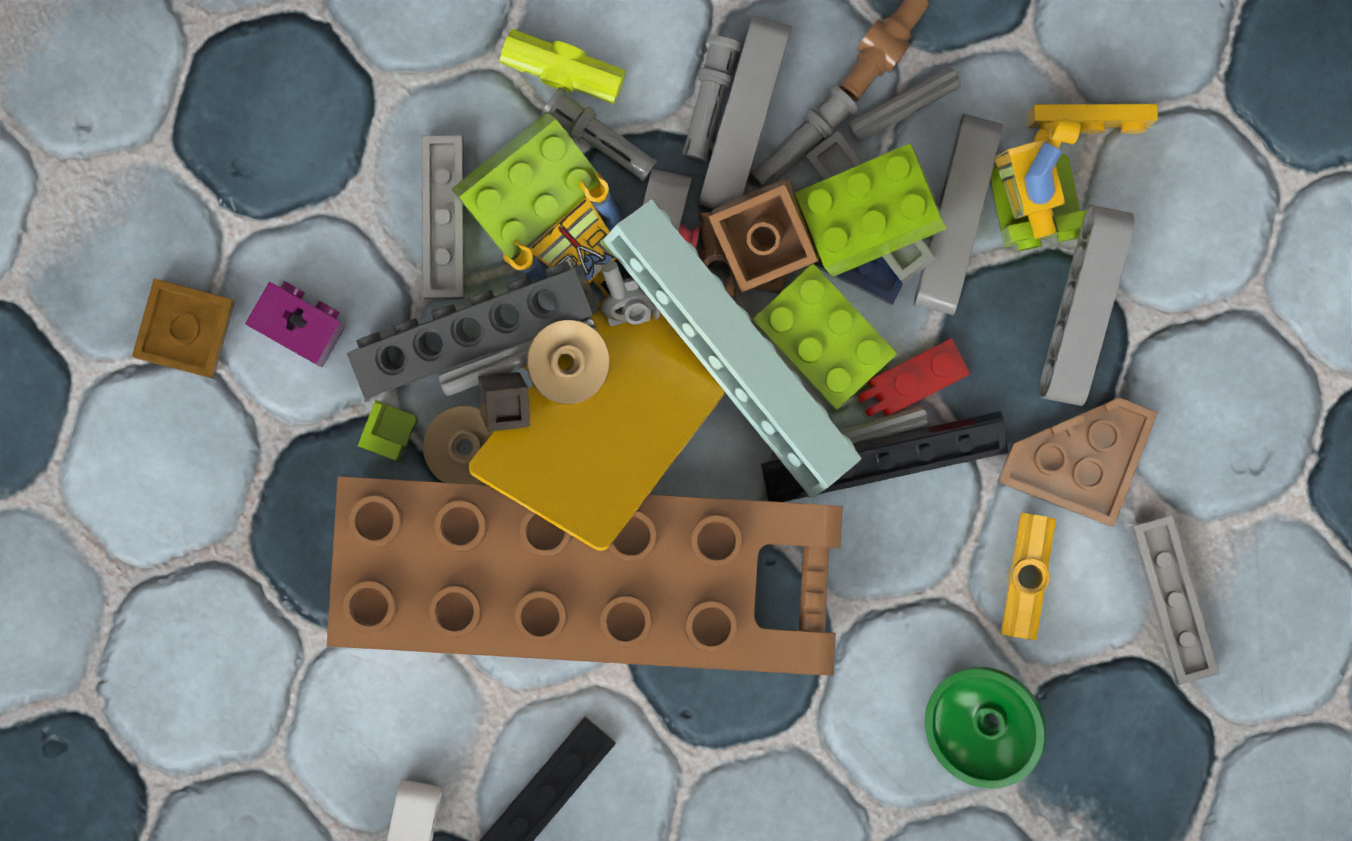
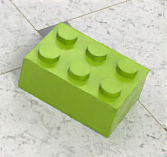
(527, 185)
(870, 210)
(823, 337)

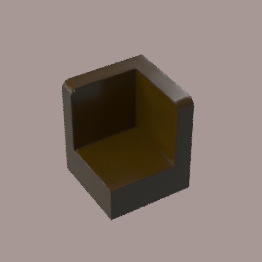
(504, 401)

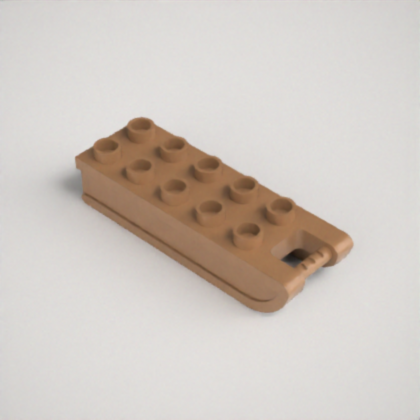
(491, 578)

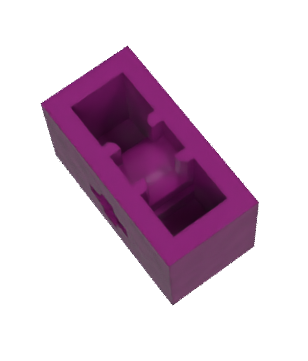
(272, 319)

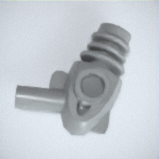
(626, 299)

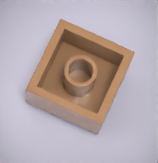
(764, 234)

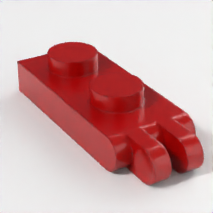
(915, 379)

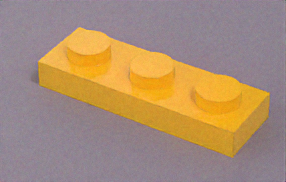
(1096, 117)

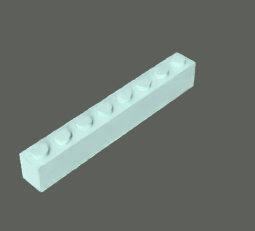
(732, 348)

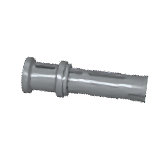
(714, 80)
(582, 124)
(817, 125)

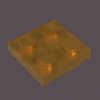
(183, 328)

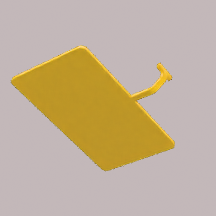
(602, 457)

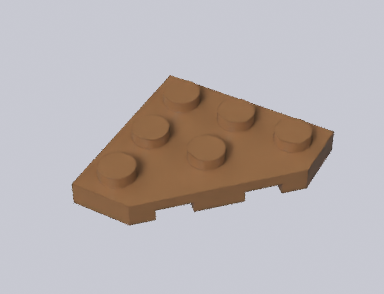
(1083, 460)

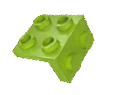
(1019, 231)

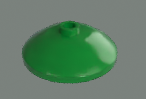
(972, 744)

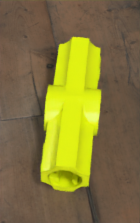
(562, 66)

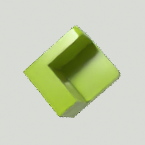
(387, 431)

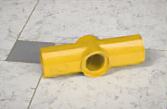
(1031, 548)

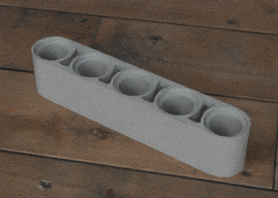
(745, 112)
(961, 210)
(1086, 305)

